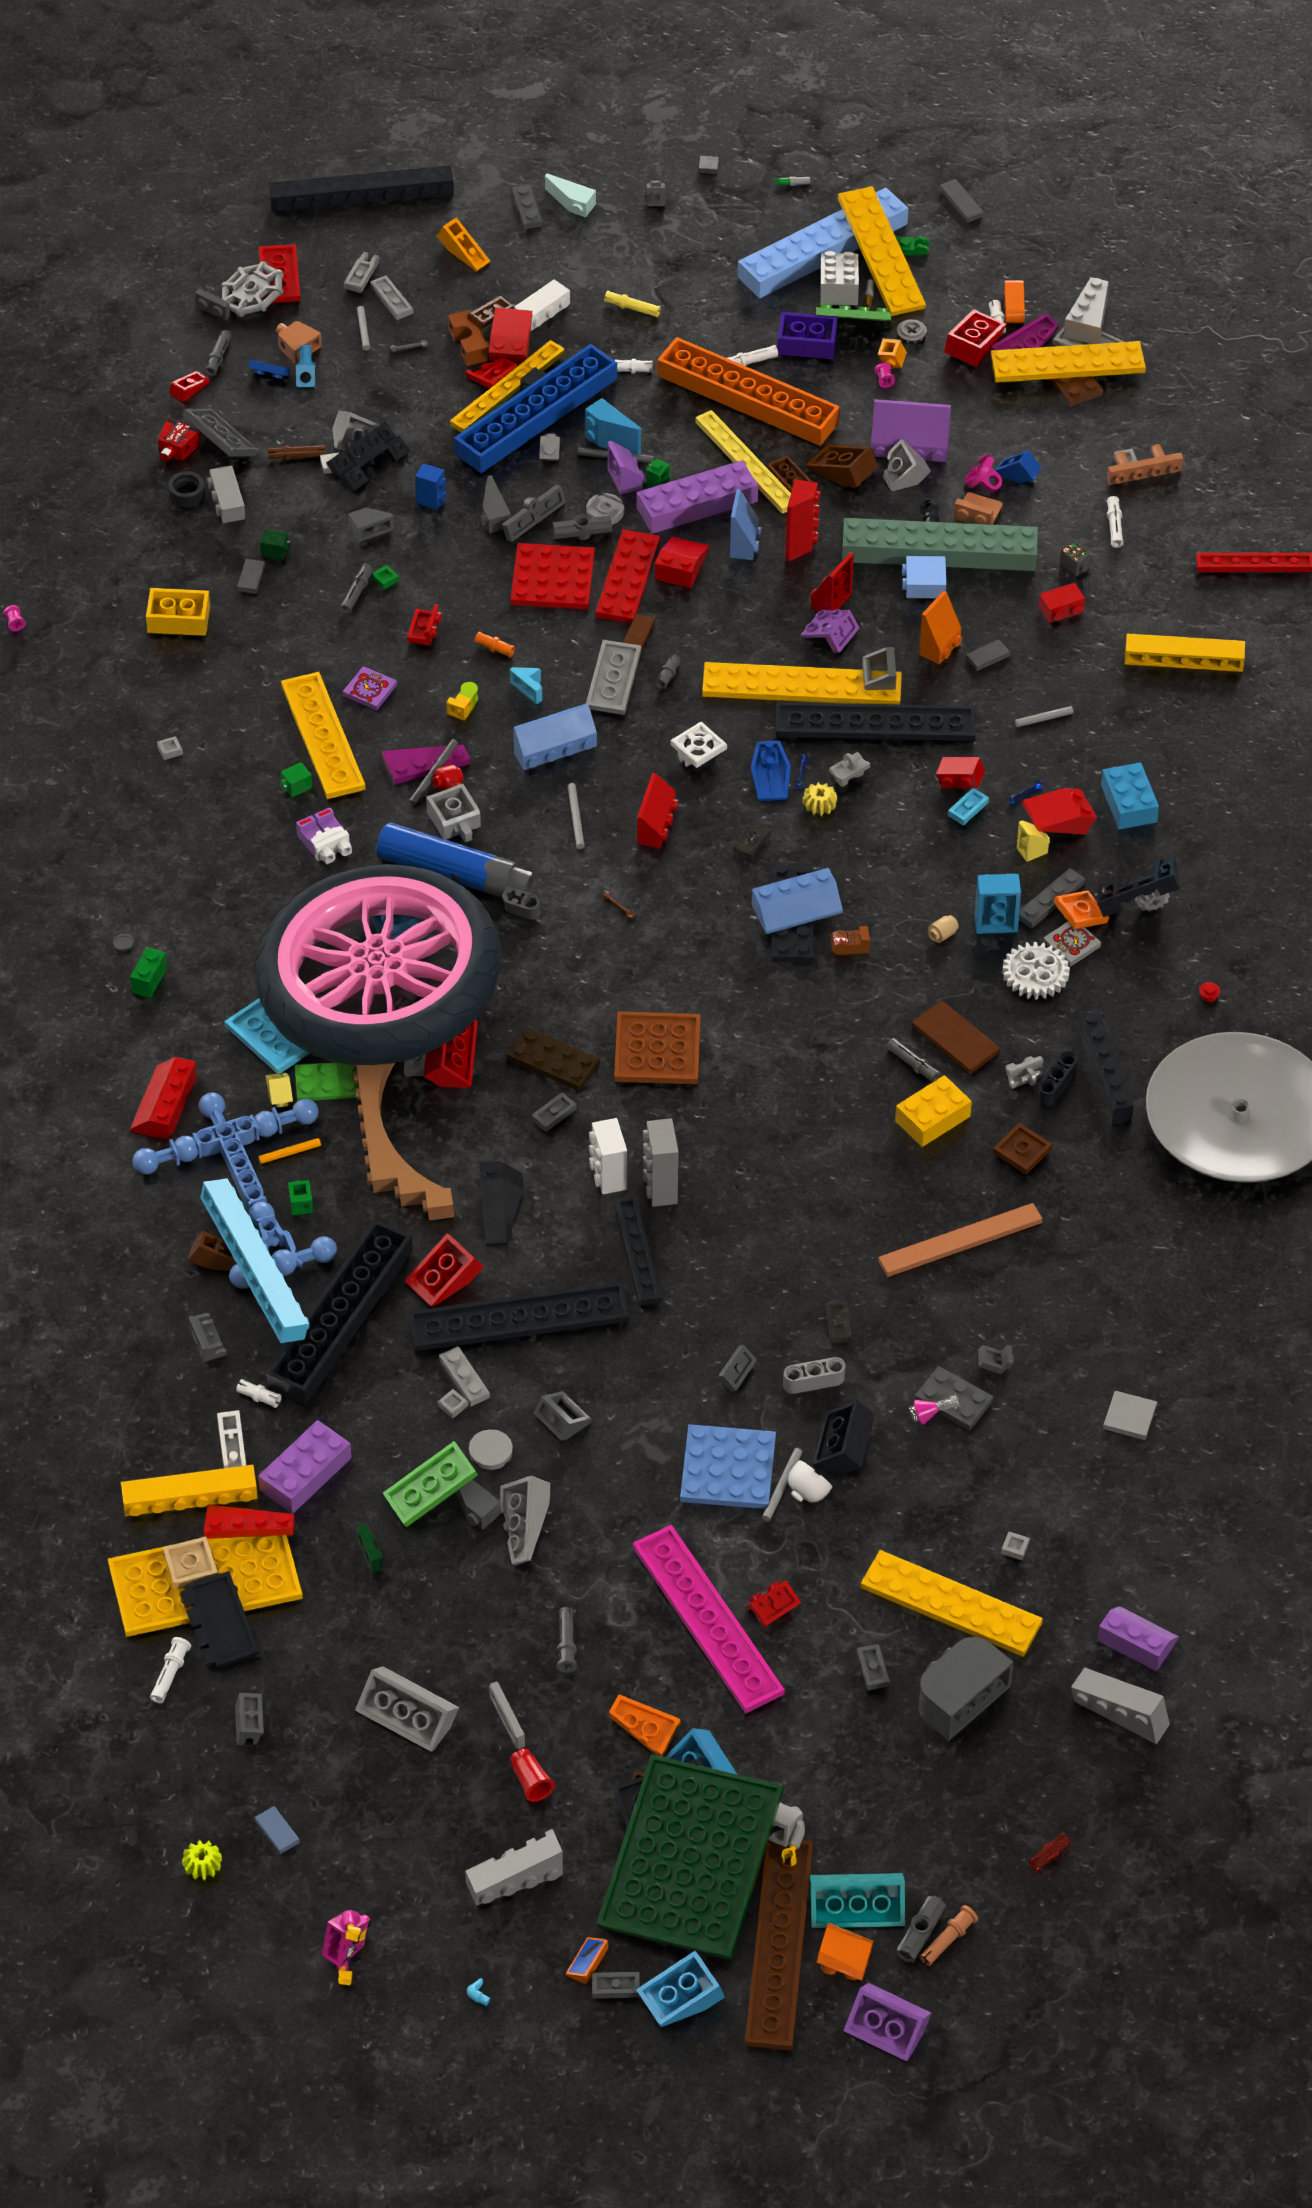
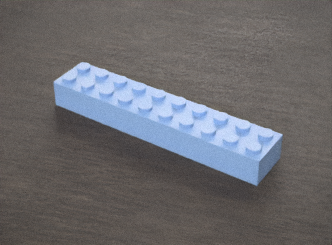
(801, 252)

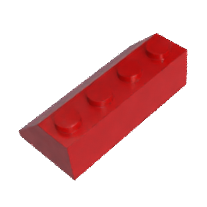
(802, 519)
(453, 1062)
(165, 1098)

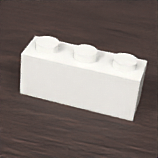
(546, 302)

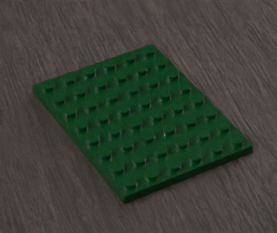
(690, 1857)

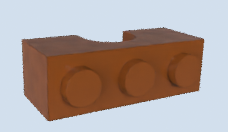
(473, 345)

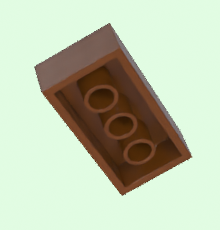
(786, 472)

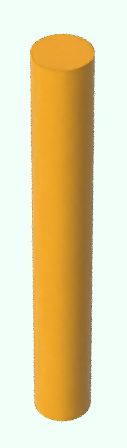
(289, 1150)

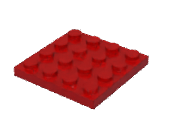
(552, 576)

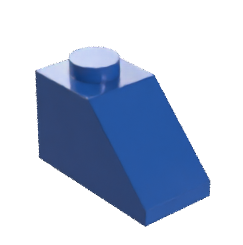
(1019, 468)

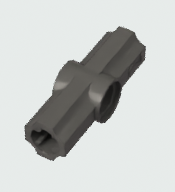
(582, 527)
(914, 1938)

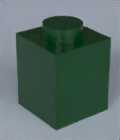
(274, 544)

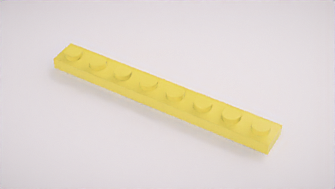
(737, 451)

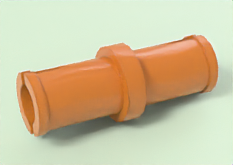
(494, 644)

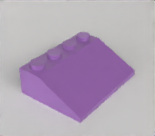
(919, 424)

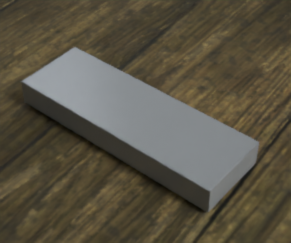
(391, 297)
(507, 1715)

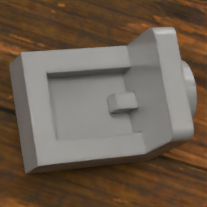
(549, 447)

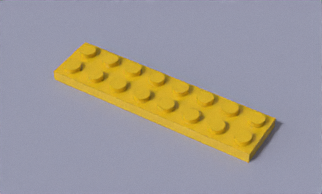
(881, 251)
(1067, 361)
(323, 735)
(951, 1603)

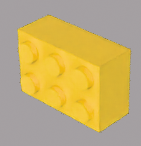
(178, 611)
(933, 1111)

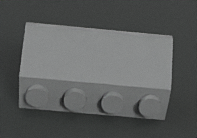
(406, 1708)

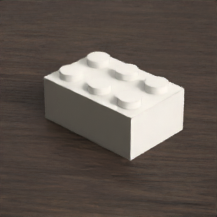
(608, 1156)

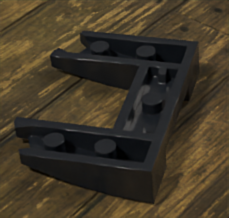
(1113, 895)

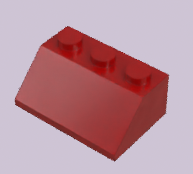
(656, 813)

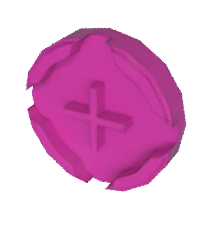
(981, 473)

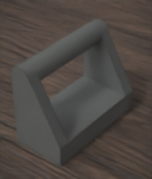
(885, 682)
(557, 1419)

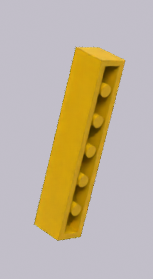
(1184, 652)
(189, 1490)

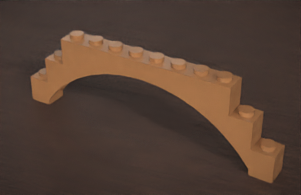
(387, 1167)

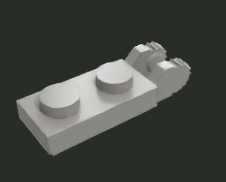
(361, 273)

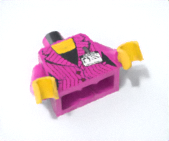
(343, 1939)

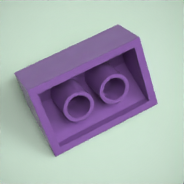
(1136, 1637)
(887, 2021)

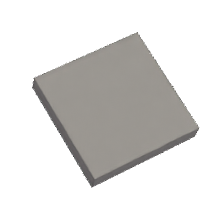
(1130, 1415)

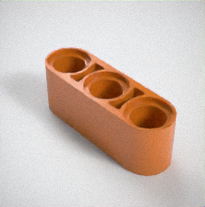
(1014, 301)

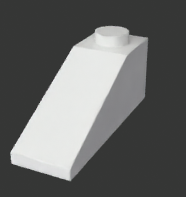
(231, 1439)

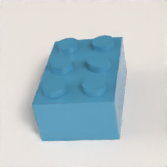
(1129, 795)
(997, 903)

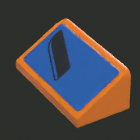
(587, 1959)

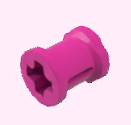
(884, 375)
(15, 621)

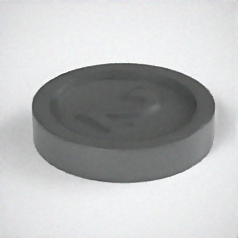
(123, 943)

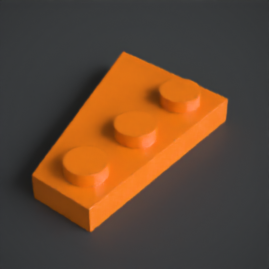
(645, 1723)

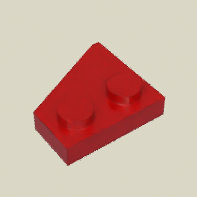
(491, 372)

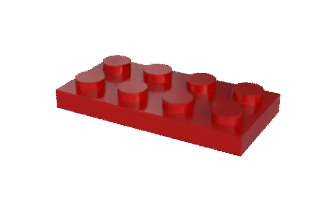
(285, 259)

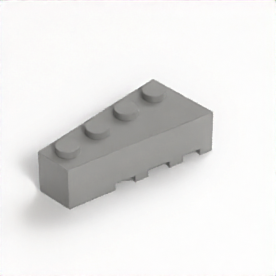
(1122, 1703)

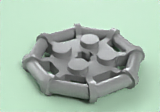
(260, 285)

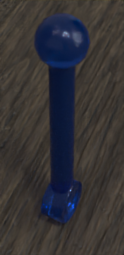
(799, 783)
(1038, 784)

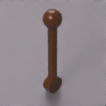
(630, 914)

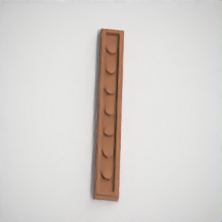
(960, 1239)

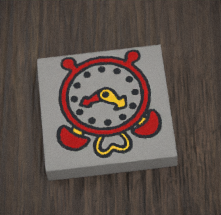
(1072, 942)

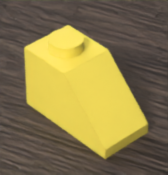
(1031, 842)
(279, 1089)

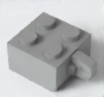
(454, 812)

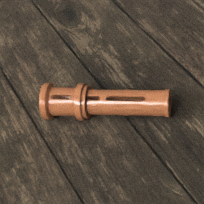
(955, 1928)

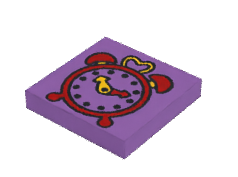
(369, 688)

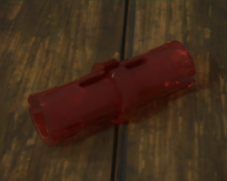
(1049, 1852)

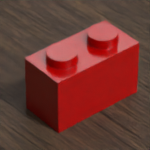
(1061, 602)
(960, 772)

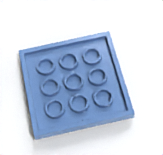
(728, 1466)

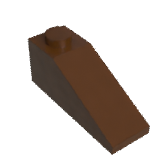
(211, 1252)

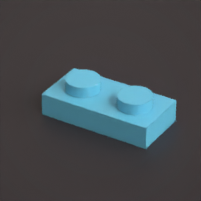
(968, 806)

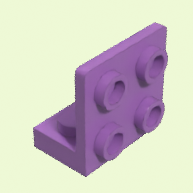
(835, 625)

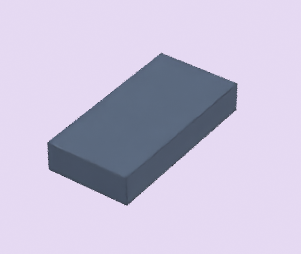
(277, 1830)

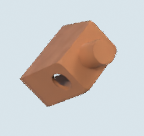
(295, 335)

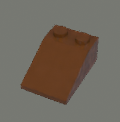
(844, 464)

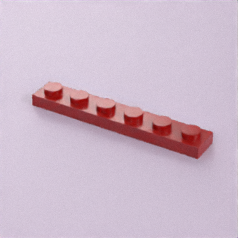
(1254, 562)

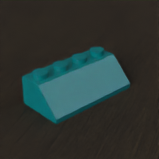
(857, 1900)

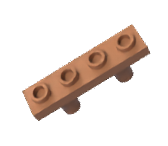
(1145, 468)

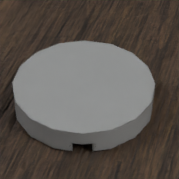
(604, 506)
(490, 1449)

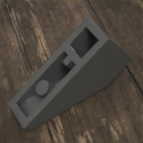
(494, 508)
(478, 1504)

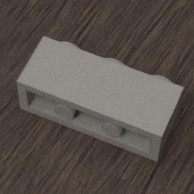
(226, 494)

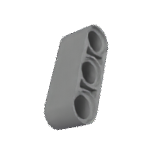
(804, 1373)

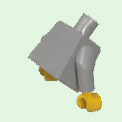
(788, 1830)

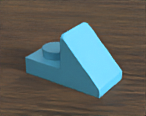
(528, 682)

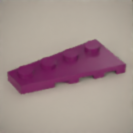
(1030, 336)
(417, 762)

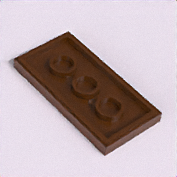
(956, 1037)

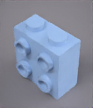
(924, 576)

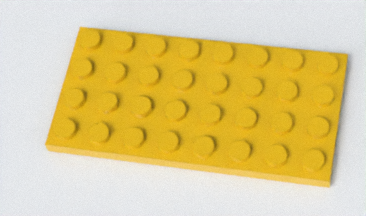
(258, 1566)

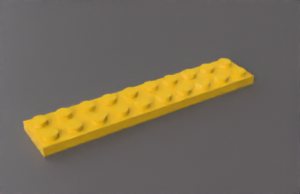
(794, 684)

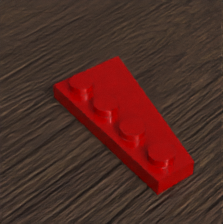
(240, 1522)

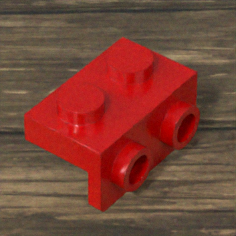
(424, 625)

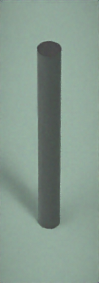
(604, 454)
(428, 779)

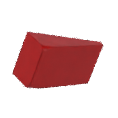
(187, 386)

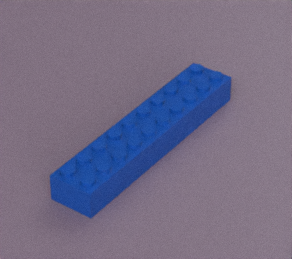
(535, 408)

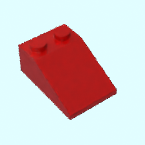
(510, 335)
(973, 337)
(680, 561)
(834, 588)
(1061, 811)
(444, 1271)

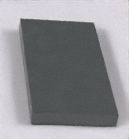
(220, 432)

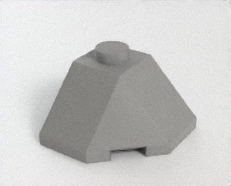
(348, 427)
(905, 467)

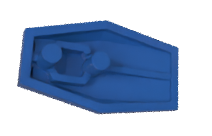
(770, 771)

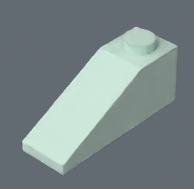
(572, 196)

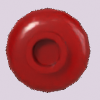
(447, 777)

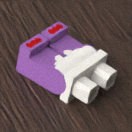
(324, 836)

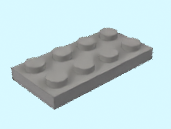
(613, 677)

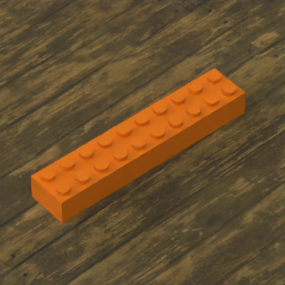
(748, 391)

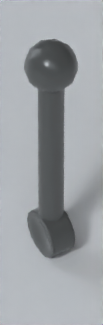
(423, 344)

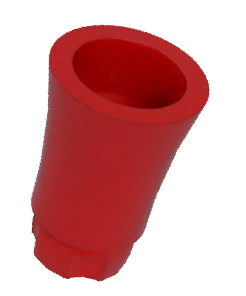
(531, 1775)

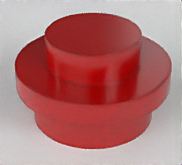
(1209, 991)

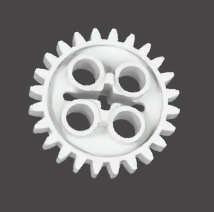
(1035, 970)

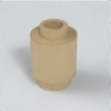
(942, 928)

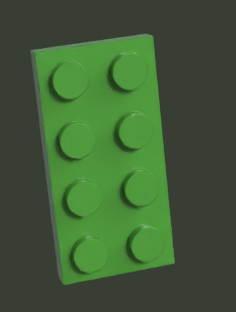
(862, 313)
(325, 1081)
(430, 1484)

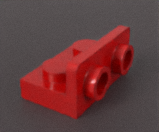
(774, 1603)

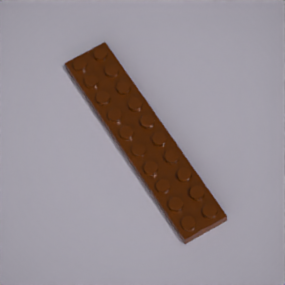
(778, 1948)

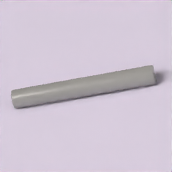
(363, 328)
(1044, 716)

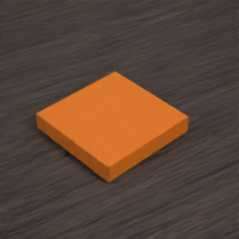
(1080, 909)

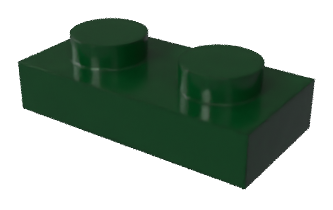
(367, 1541)

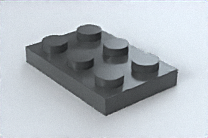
(971, 1398)

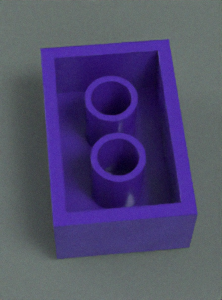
(807, 335)

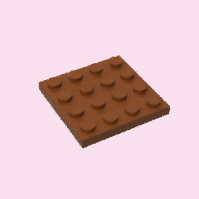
(657, 1047)

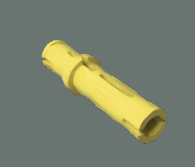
(624, 301)

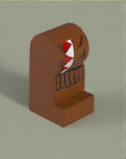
(851, 941)

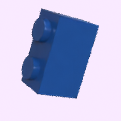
(430, 486)

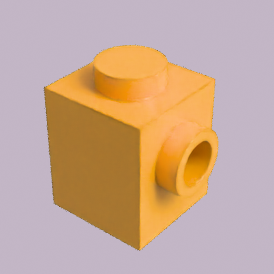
(892, 352)

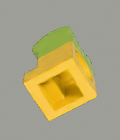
(464, 702)

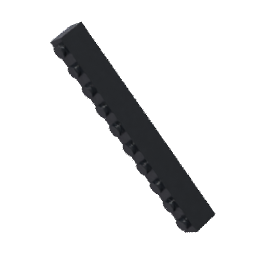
(361, 188)

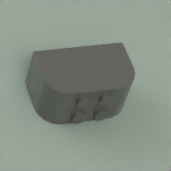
(963, 1684)

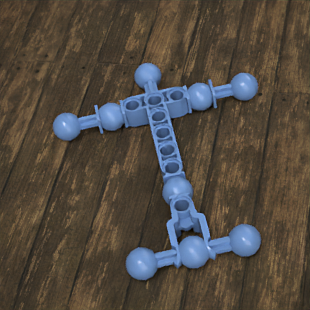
(229, 1141)

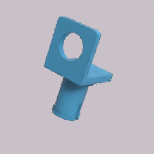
(305, 365)

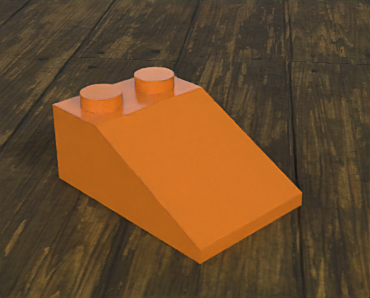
(939, 630)

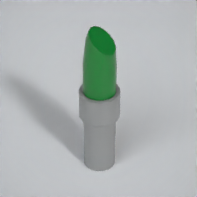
(793, 181)

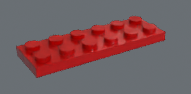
(627, 576)

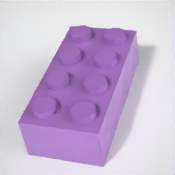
(304, 1466)

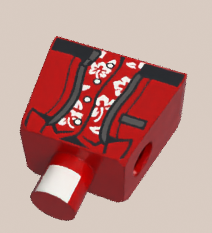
(177, 440)

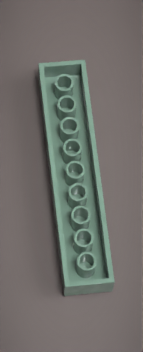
(960, 543)

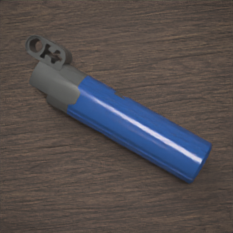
(462, 865)

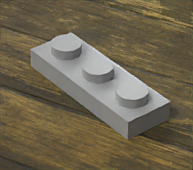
(464, 1376)

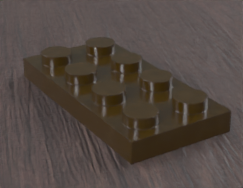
(553, 1058)

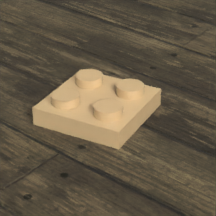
(190, 1561)

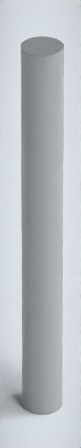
(576, 816)
(781, 1485)

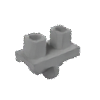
(849, 767)
(1026, 1072)

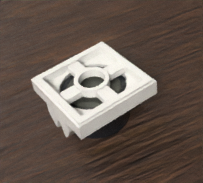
(699, 746)

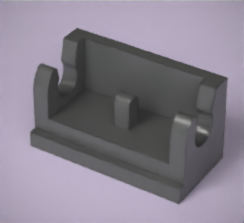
(206, 1337)
(249, 1717)

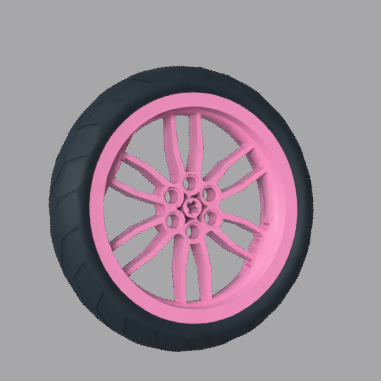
(378, 965)

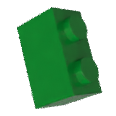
(148, 972)

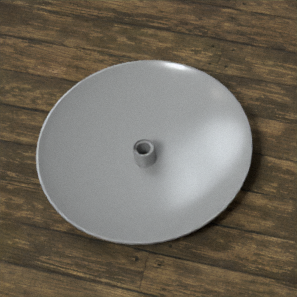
(1234, 1106)

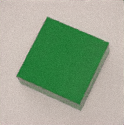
(385, 577)

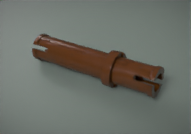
(296, 452)

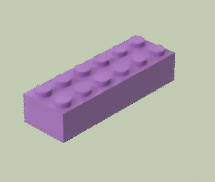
(695, 496)

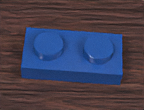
(261, 367)

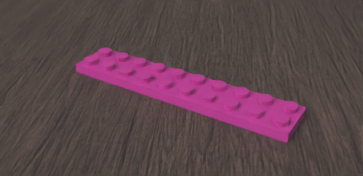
(708, 1619)

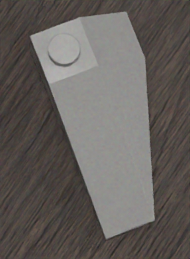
(524, 1510)

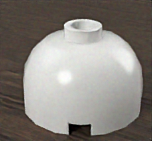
(807, 1483)

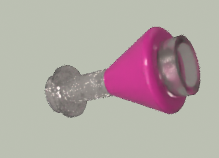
(925, 1410)

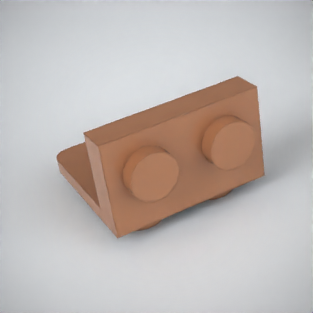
(976, 509)

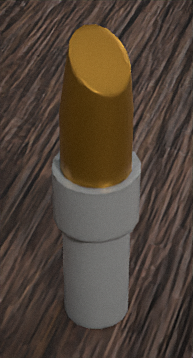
(869, 293)

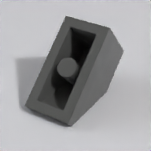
(369, 523)

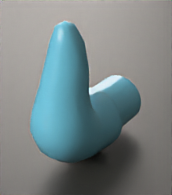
(475, 1995)

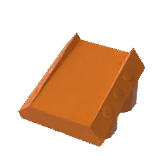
(844, 1952)

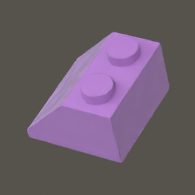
(624, 469)

